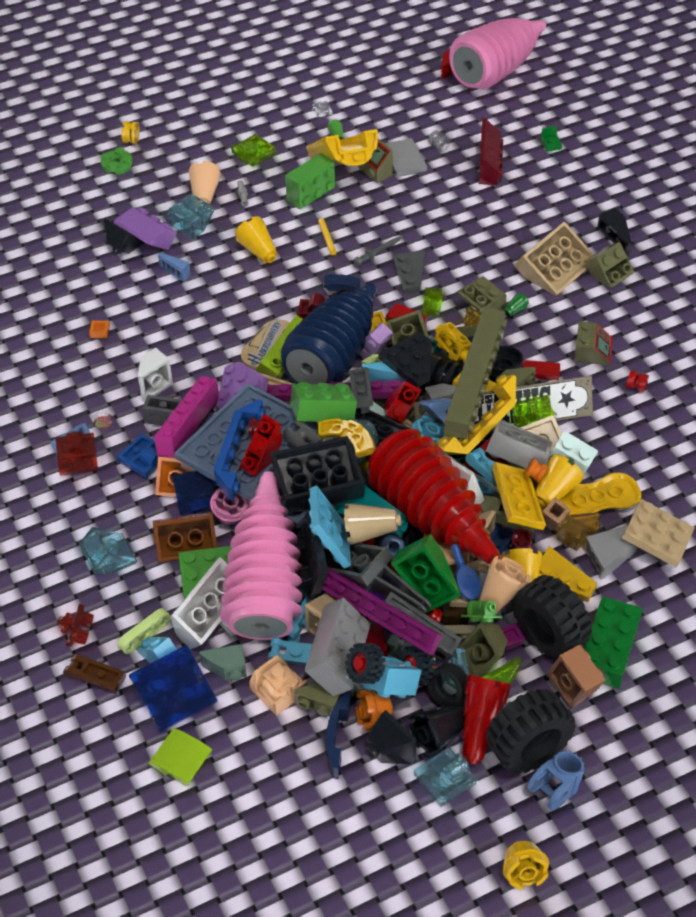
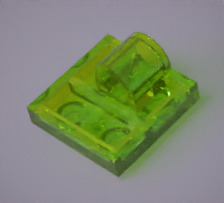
(253, 150)
(532, 410)

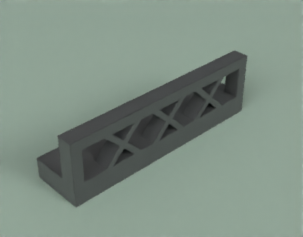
(448, 641)

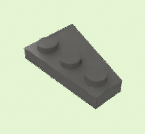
(410, 270)

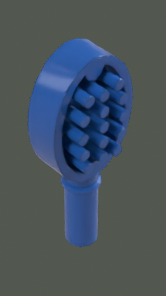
(465, 577)

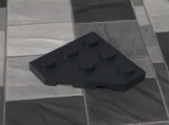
(410, 359)

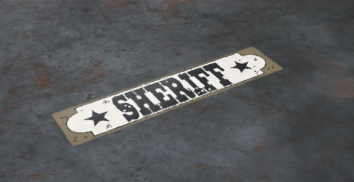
(567, 398)

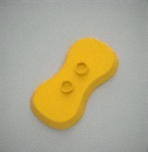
(609, 492)

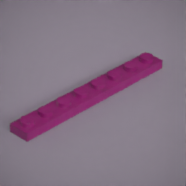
(379, 389)
(382, 612)

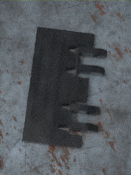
(313, 560)

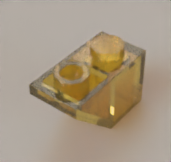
(577, 528)

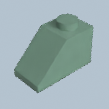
(225, 662)

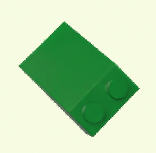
(427, 571)

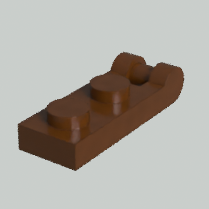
(95, 673)

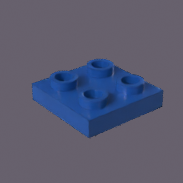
(140, 456)

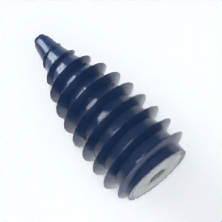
(329, 338)

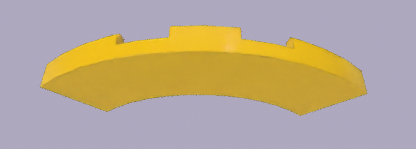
(358, 436)

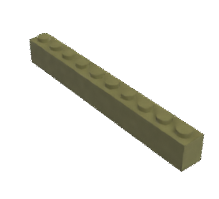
(475, 374)

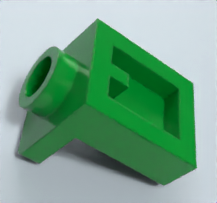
(550, 139)

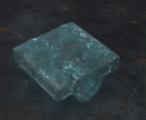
(445, 776)

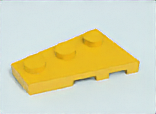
(559, 567)

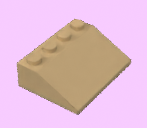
(555, 260)

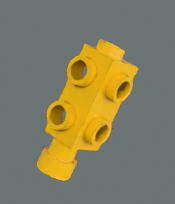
(452, 341)

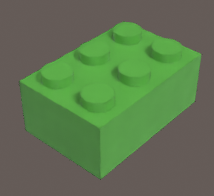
(310, 181)
(322, 402)

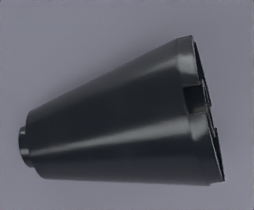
(436, 727)

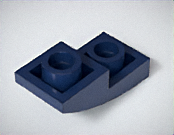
(335, 282)

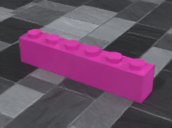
(186, 416)

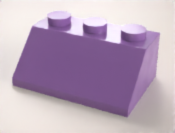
(147, 227)

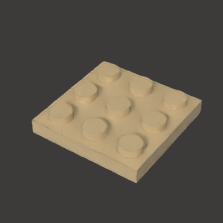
(658, 533)

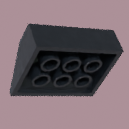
(324, 464)

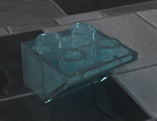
(190, 215)

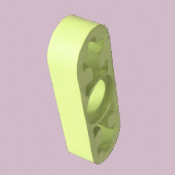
(146, 628)

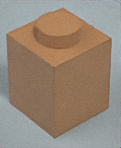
(555, 513)

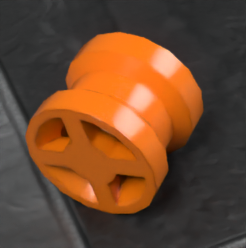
(535, 470)

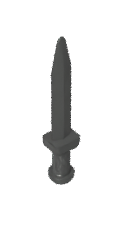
(369, 254)

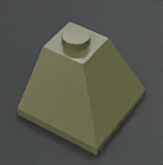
(484, 647)

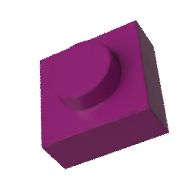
(514, 636)

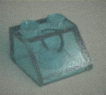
(106, 551)

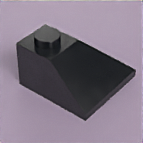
(120, 239)
(391, 741)

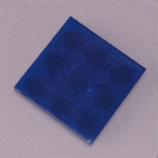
(173, 688)

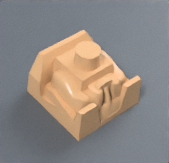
(275, 684)

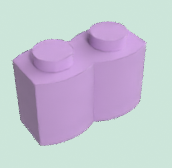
(376, 341)

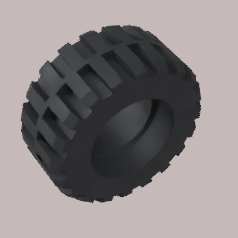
(551, 616)
(530, 730)

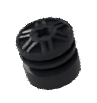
(507, 358)
(442, 372)

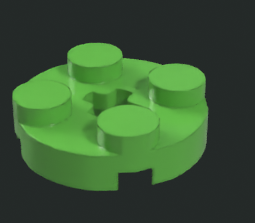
(110, 159)

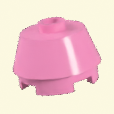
(228, 511)

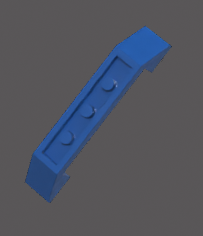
(224, 478)

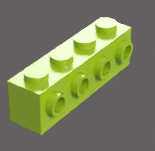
(272, 361)

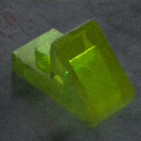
(433, 301)

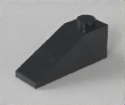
(615, 227)

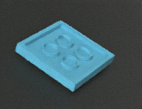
(329, 527)

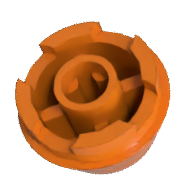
(371, 708)

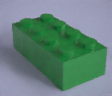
(613, 638)

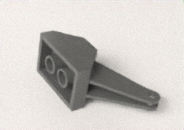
(372, 571)

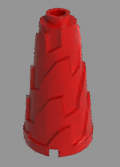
(482, 704)

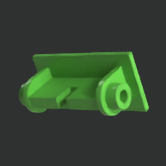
(481, 611)

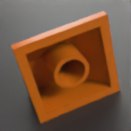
(165, 470)

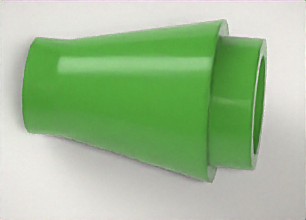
(336, 128)

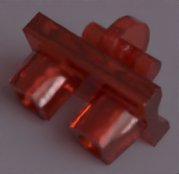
(76, 634)

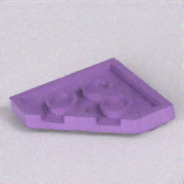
(235, 378)

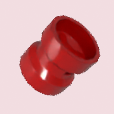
(637, 381)

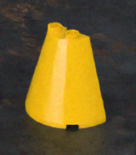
(347, 151)

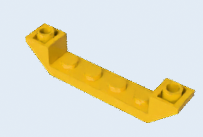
(506, 392)

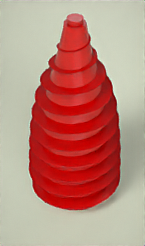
(429, 492)

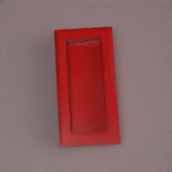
(544, 370)

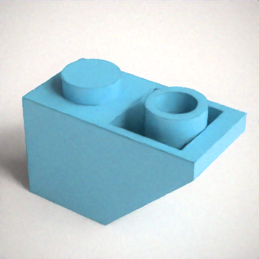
(155, 648)

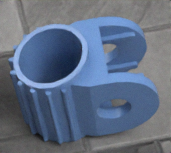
(567, 769)

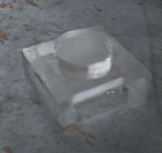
(322, 109)

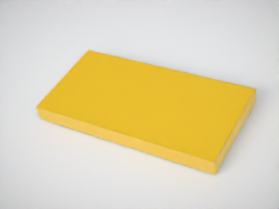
(518, 496)

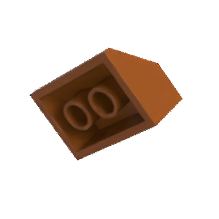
(183, 535)

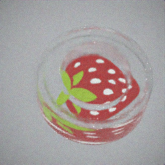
(102, 419)

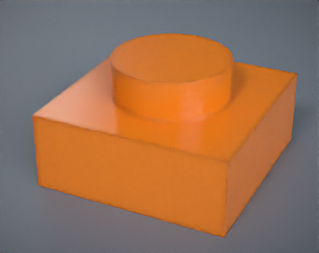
(99, 329)

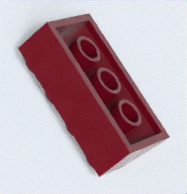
(490, 154)

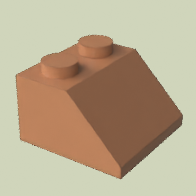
(575, 676)

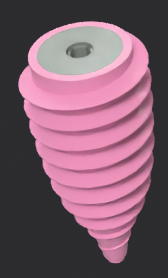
(493, 51)
(262, 569)

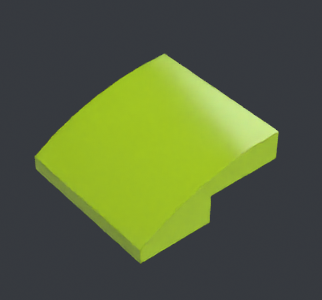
(180, 756)

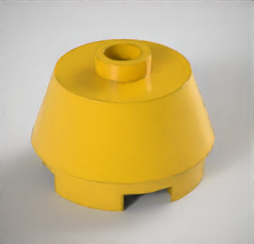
(525, 865)

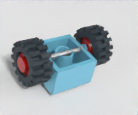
(389, 674)

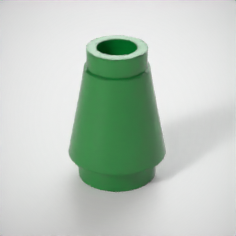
(516, 304)

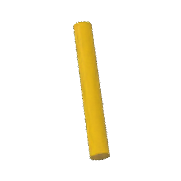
(327, 237)

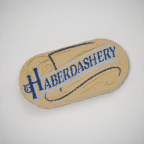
(262, 342)

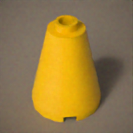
(256, 239)
(558, 480)
(527, 559)

